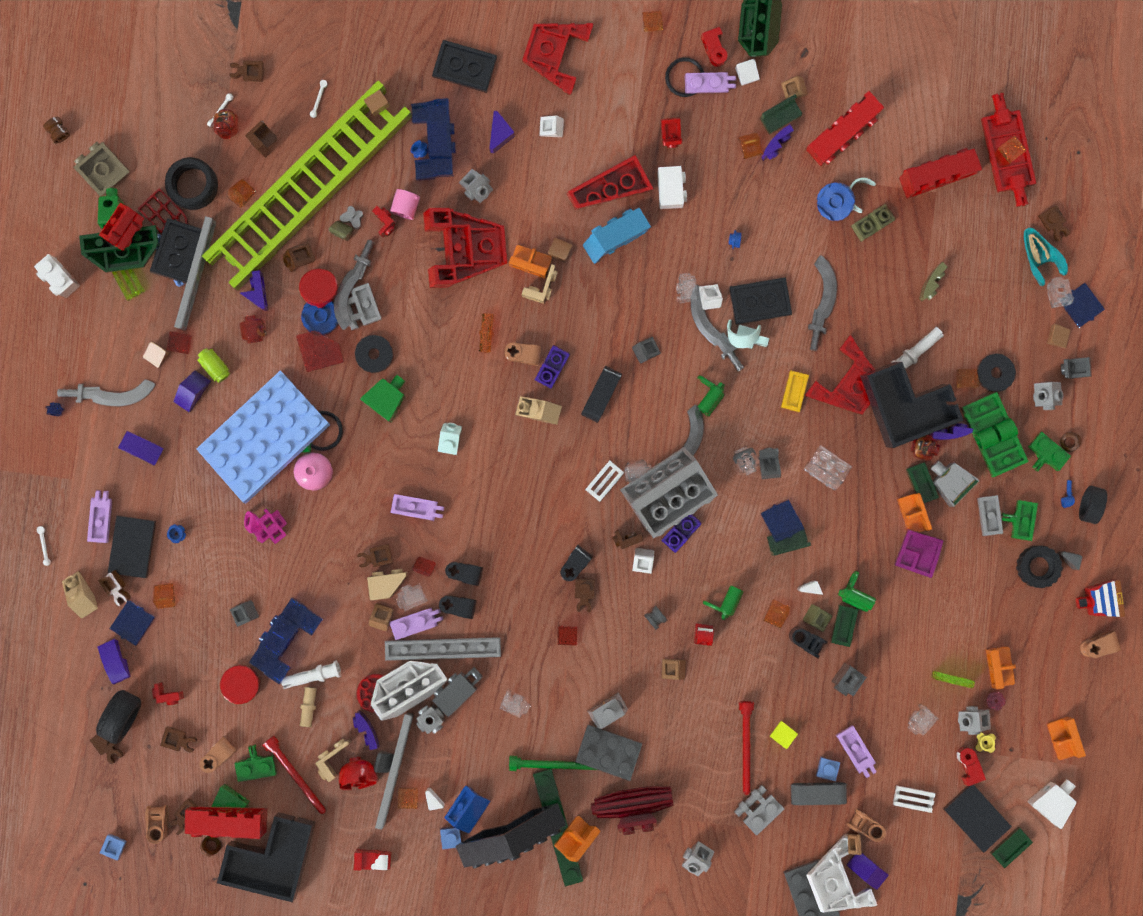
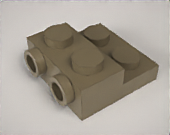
(100, 168)

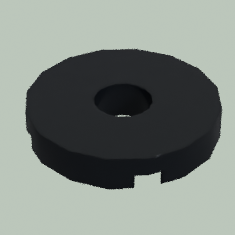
(365, 346)
(1006, 369)

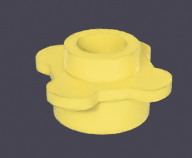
(990, 746)

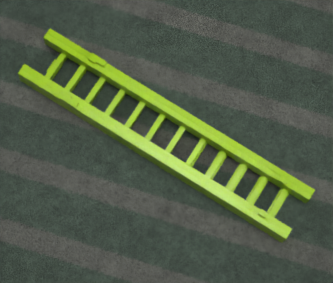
(294, 173)

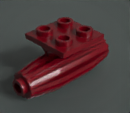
(634, 807)

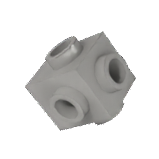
(476, 186)
(1048, 395)
(433, 712)
(974, 720)
(697, 858)

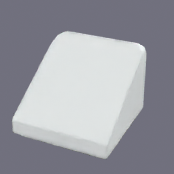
(747, 72)
(551, 126)
(710, 297)
(643, 560)
(810, 587)
(433, 800)

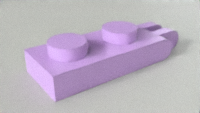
(708, 82)
(415, 507)
(99, 518)
(415, 623)
(856, 750)

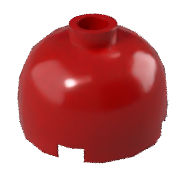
(357, 774)

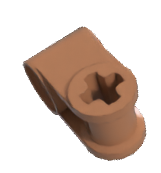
(527, 353)
(1103, 644)
(219, 753)
(156, 819)
(864, 824)

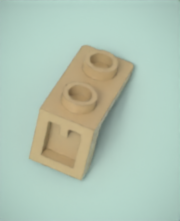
(533, 293)

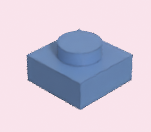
(828, 769)
(450, 837)
(113, 847)

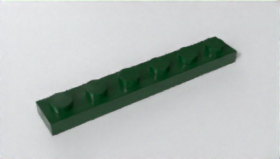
(549, 795)

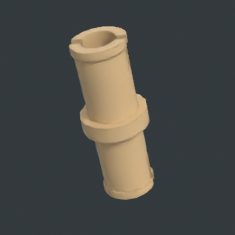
(308, 707)

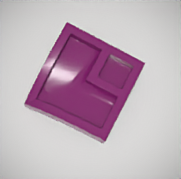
(919, 553)

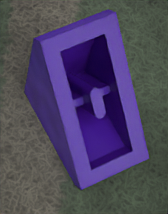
(500, 133)
(191, 390)
(867, 870)

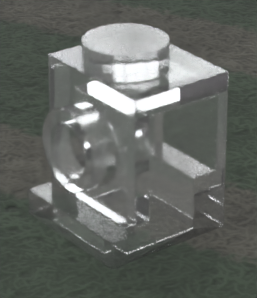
(687, 288)
(1057, 298)
(514, 704)
(921, 720)

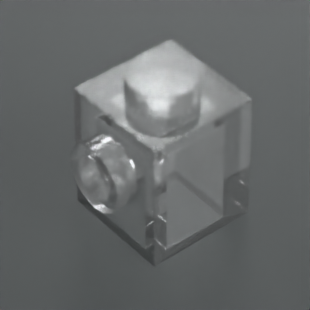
(410, 597)

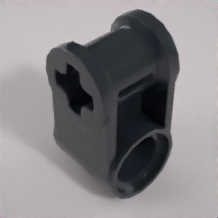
(577, 560)
(468, 573)
(461, 606)
(810, 643)

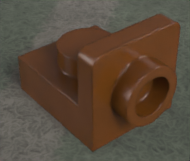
(298, 257)
(631, 539)

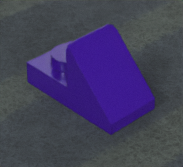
(257, 296)

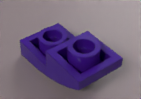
(774, 146)
(552, 366)
(954, 432)
(140, 448)
(681, 532)
(113, 663)
(363, 724)

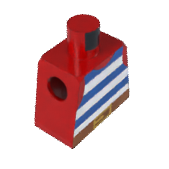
(1103, 599)

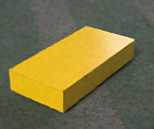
(794, 391)

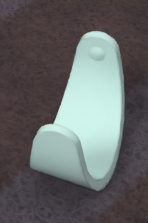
(861, 180)
(742, 341)

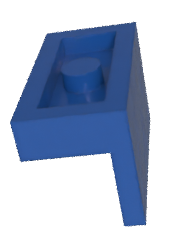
(466, 810)

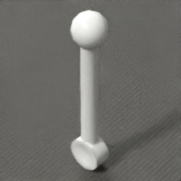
(323, 84)
(229, 97)
(41, 530)

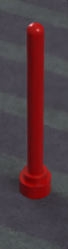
(746, 709)
(273, 746)

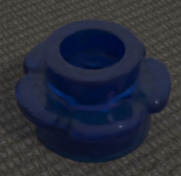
(54, 409)

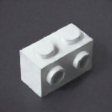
(671, 187)
(57, 276)

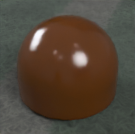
(1075, 436)
(205, 851)

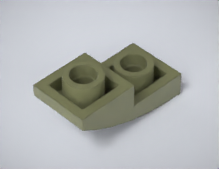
(873, 222)
(930, 286)

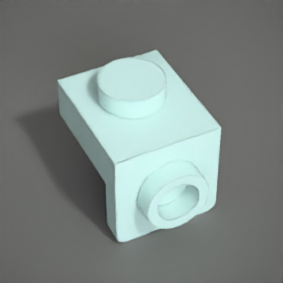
(449, 438)

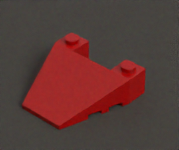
(469, 245)

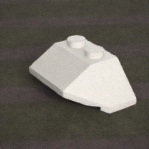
(405, 688)

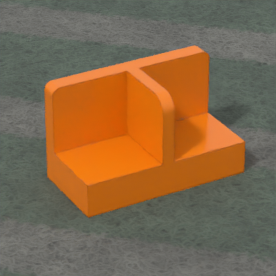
(530, 261)
(914, 513)
(1000, 667)
(1065, 738)
(576, 839)

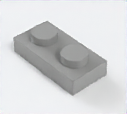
(990, 515)

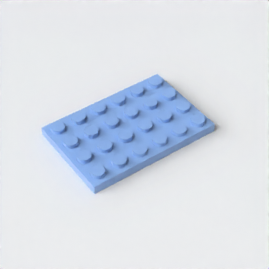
(263, 437)

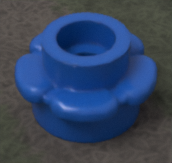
(419, 149)
(735, 239)
(171, 533)

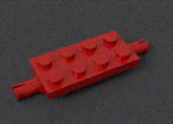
(997, 131)

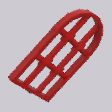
(162, 206)

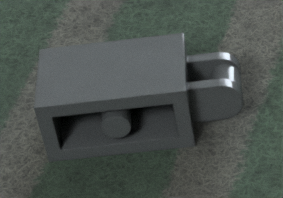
(848, 680)
(456, 692)

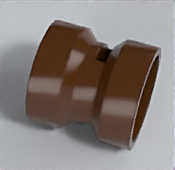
(57, 131)

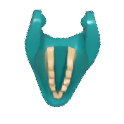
(1041, 251)

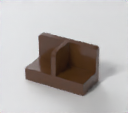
(261, 138)

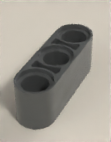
(819, 793)

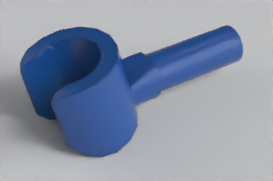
(1069, 500)

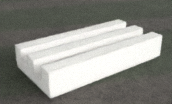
(615, 468)
(930, 802)

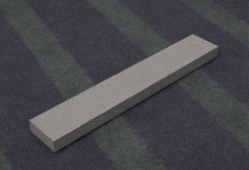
(195, 274)
(443, 648)
(393, 774)

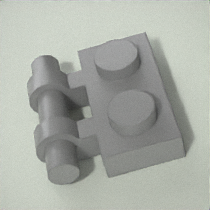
(365, 304)
(763, 814)

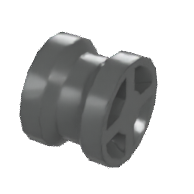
(655, 617)

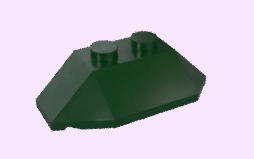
(759, 26)
(114, 259)

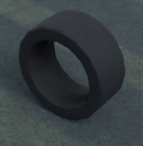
(1093, 505)

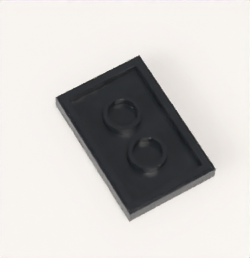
(464, 66)
(176, 251)
(760, 301)
(131, 546)
(977, 817)

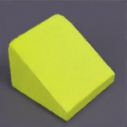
(783, 735)

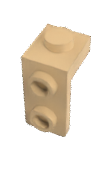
(326, 770)

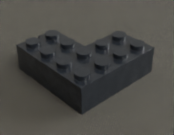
(900, 412)
(511, 839)
(271, 870)

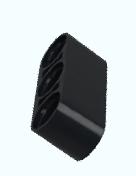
(601, 394)

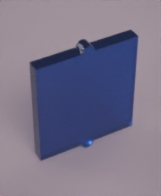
(1084, 306)
(782, 521)
(132, 623)

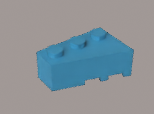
(616, 234)

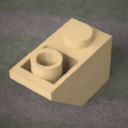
(538, 410)
(385, 586)
(79, 595)

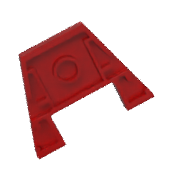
(547, 49)
(850, 391)

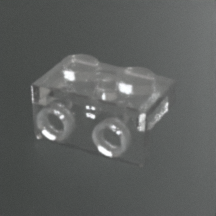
(828, 468)

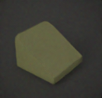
(341, 230)
(817, 618)

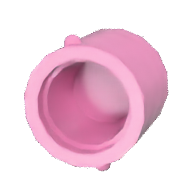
(404, 204)

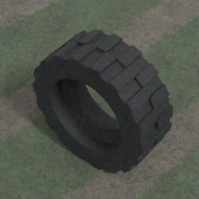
(1052, 574)

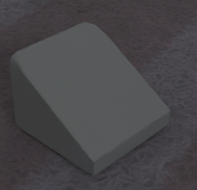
(646, 350)
(1071, 559)
(244, 613)
(383, 762)

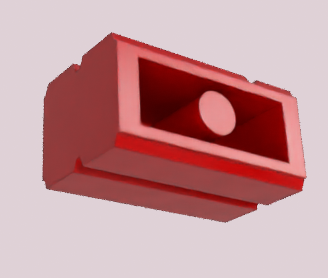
(122, 227)

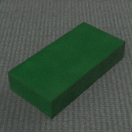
(922, 482)
(844, 626)
(1011, 847)

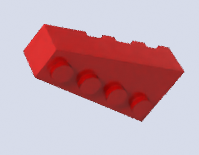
(845, 129)
(940, 172)
(615, 183)
(226, 822)

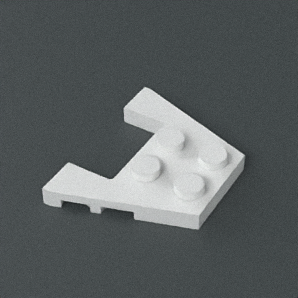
(832, 885)

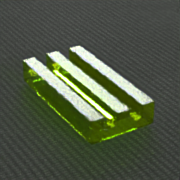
(135, 293)
(953, 679)

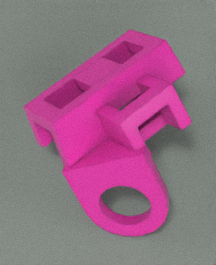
(258, 526)

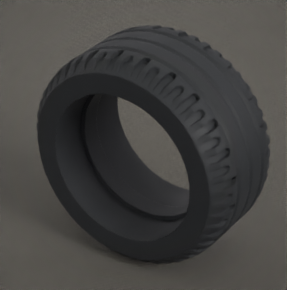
(173, 175)
(118, 716)

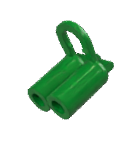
(712, 397)
(855, 597)
(729, 603)

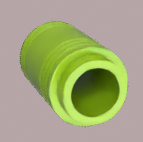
(213, 365)

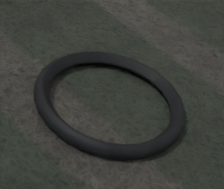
(669, 69)
(339, 435)

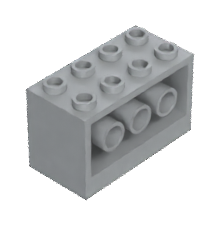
(669, 492)

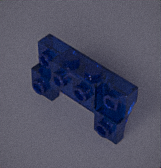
(439, 133)
(280, 636)

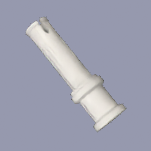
(910, 356)
(320, 673)

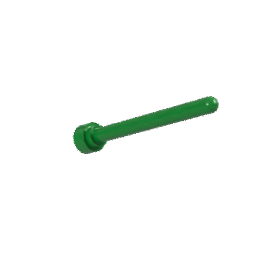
(516, 763)

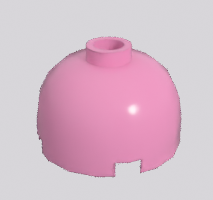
(313, 471)

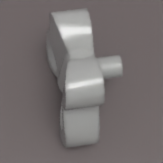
(352, 216)

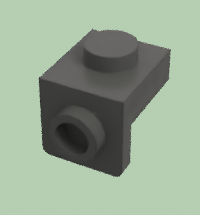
(1076, 368)
(769, 463)

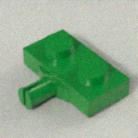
(1048, 453)
(1022, 520)
(255, 766)

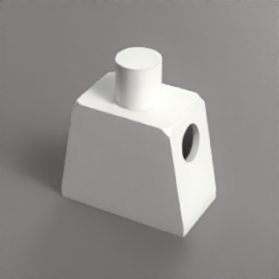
(1054, 802)

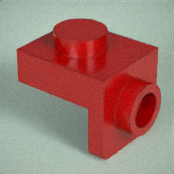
(671, 132)
(384, 216)
(161, 697)

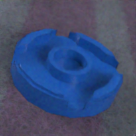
(835, 201)
(319, 319)

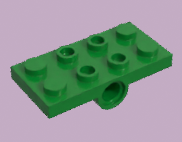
(995, 434)

